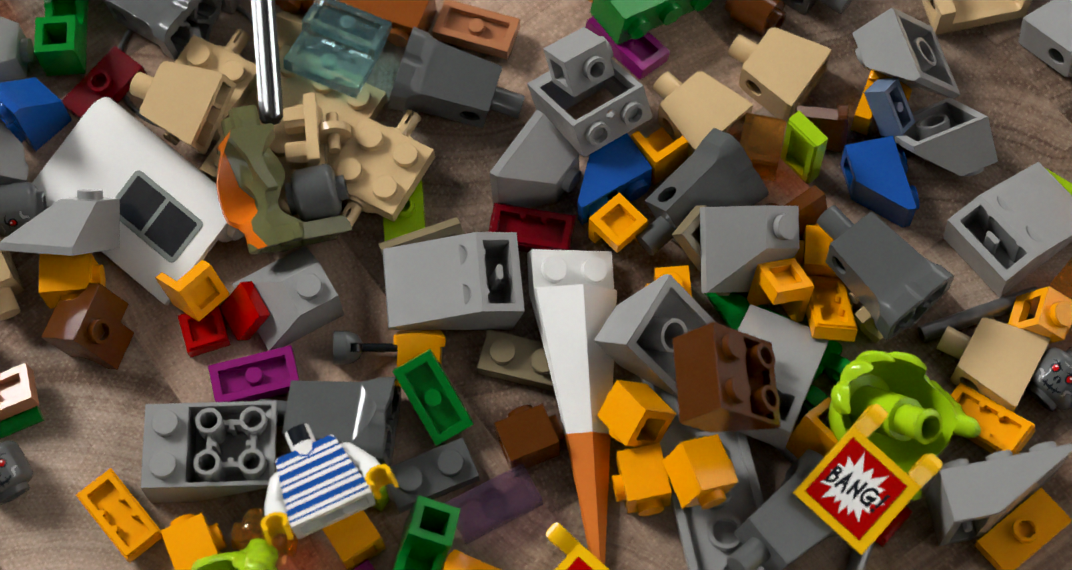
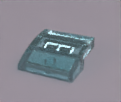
(338, 46)

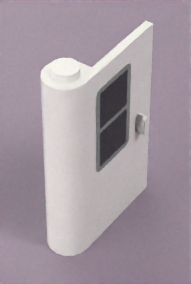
(165, 202)

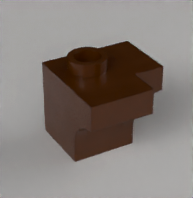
(91, 327)

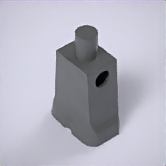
(167, 21)
(449, 83)
(712, 176)
(883, 270)
(351, 411)
(782, 526)

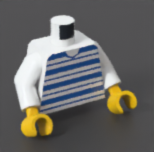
(320, 484)

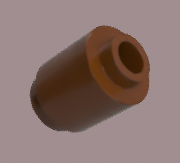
(757, 14)

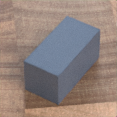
(889, 107)

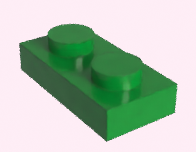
(433, 396)

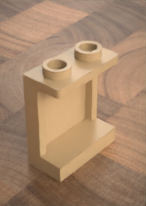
(958, 15)

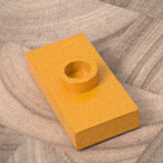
(830, 310)
(999, 426)
(120, 515)
(1023, 532)

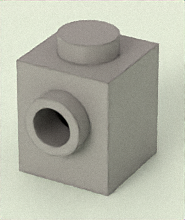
(579, 61)

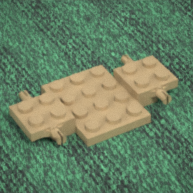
(377, 161)

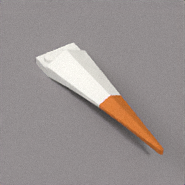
(571, 303)

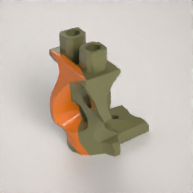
(251, 185)

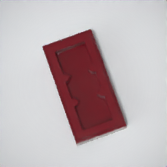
(108, 78)
(534, 227)

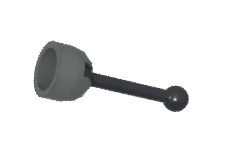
(349, 347)

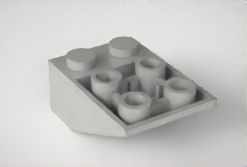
(1013, 228)
(455, 283)
(795, 366)
(207, 449)
(976, 496)

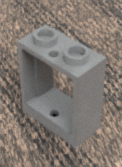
(597, 127)

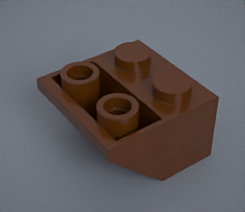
(725, 380)

